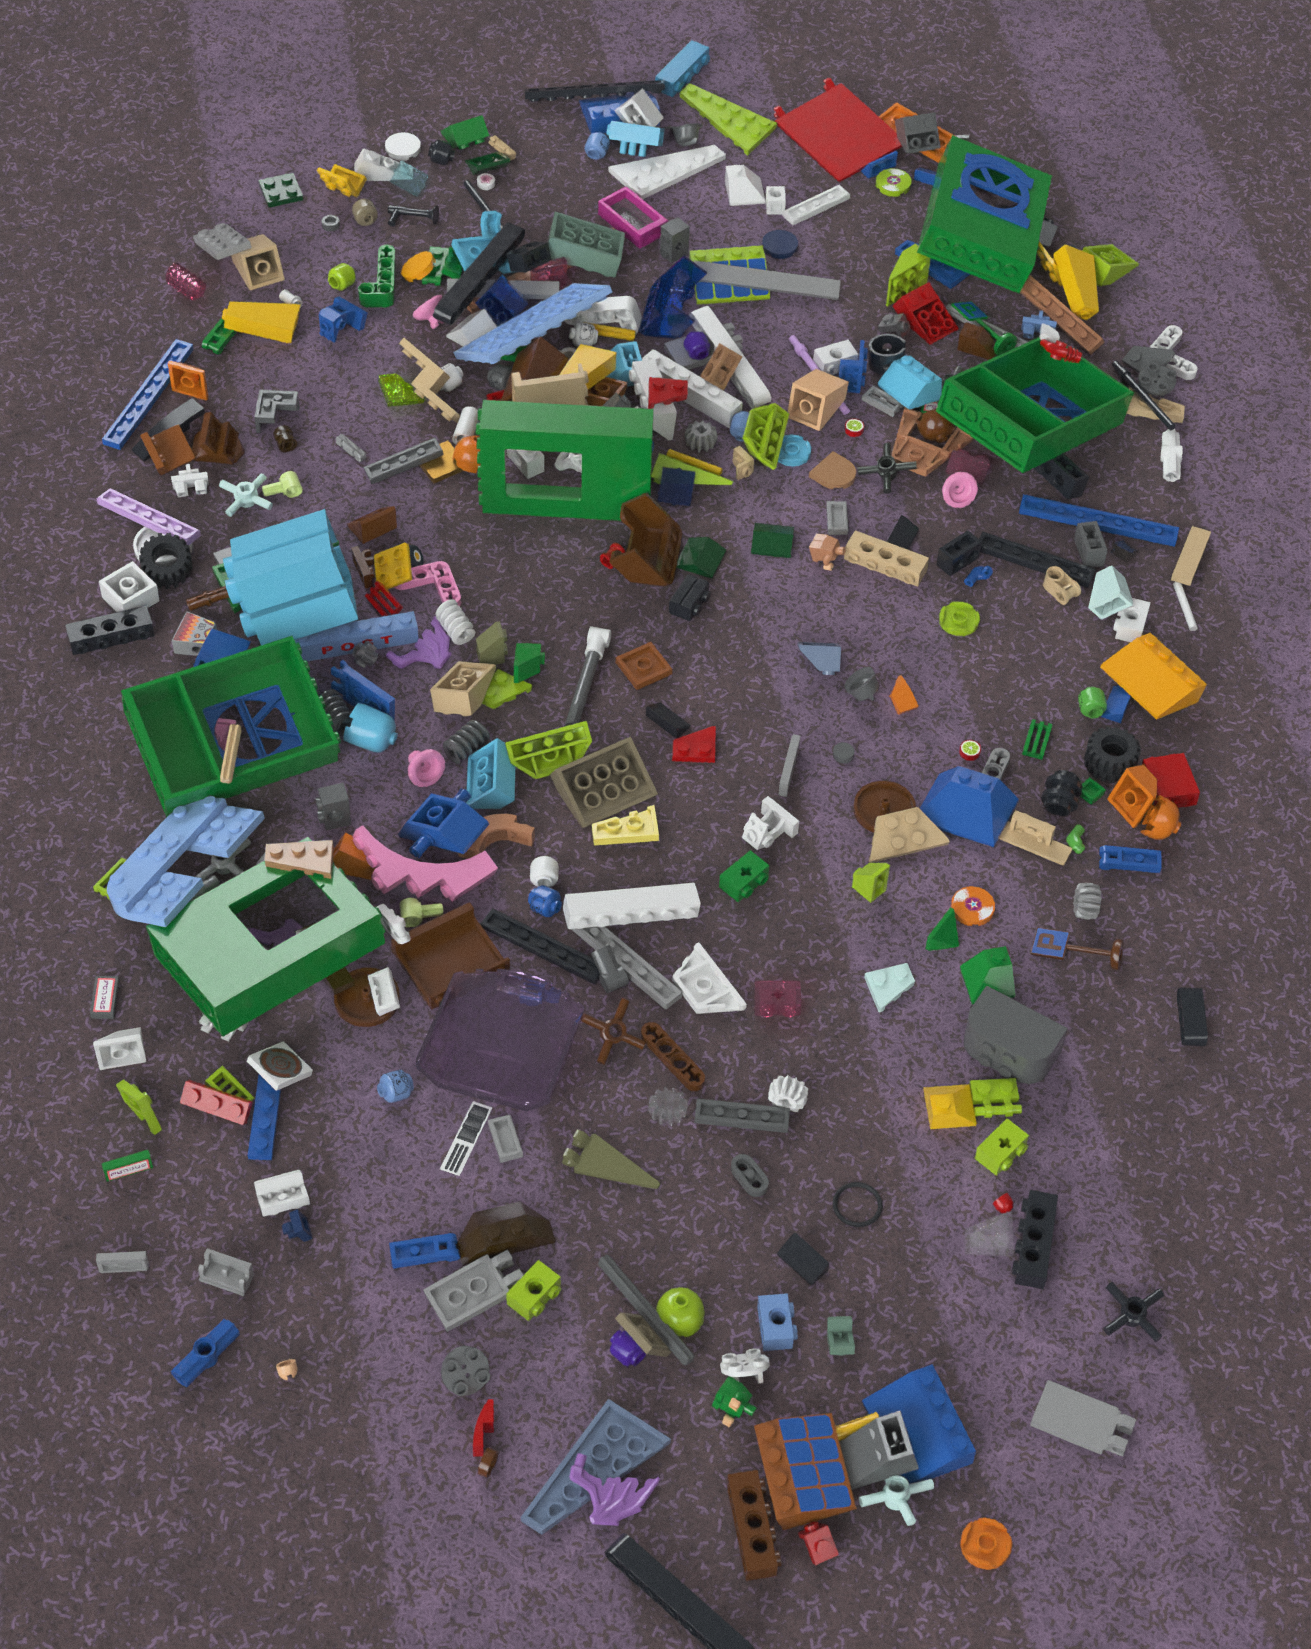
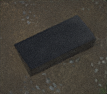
(903, 533)
(667, 719)
(803, 1259)

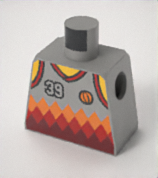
(191, 634)

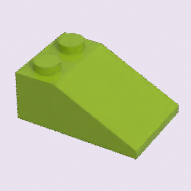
(1110, 263)

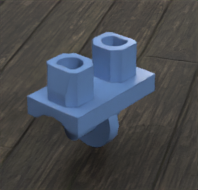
(1034, 324)

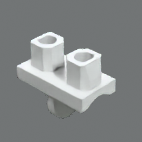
(190, 478)

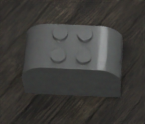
(1012, 1037)

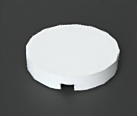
(402, 146)

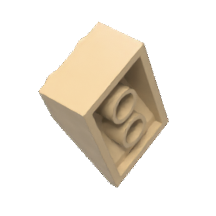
(462, 688)

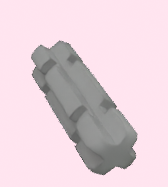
(351, 447)

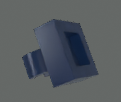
(298, 1226)

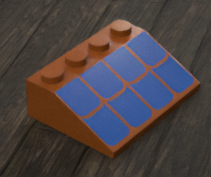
(804, 1469)

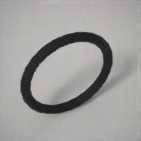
(851, 1223)

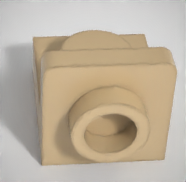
(743, 462)

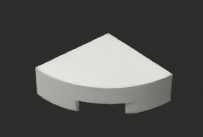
(1048, 333)

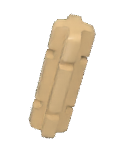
(503, 148)

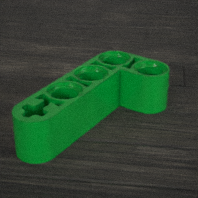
(383, 291)

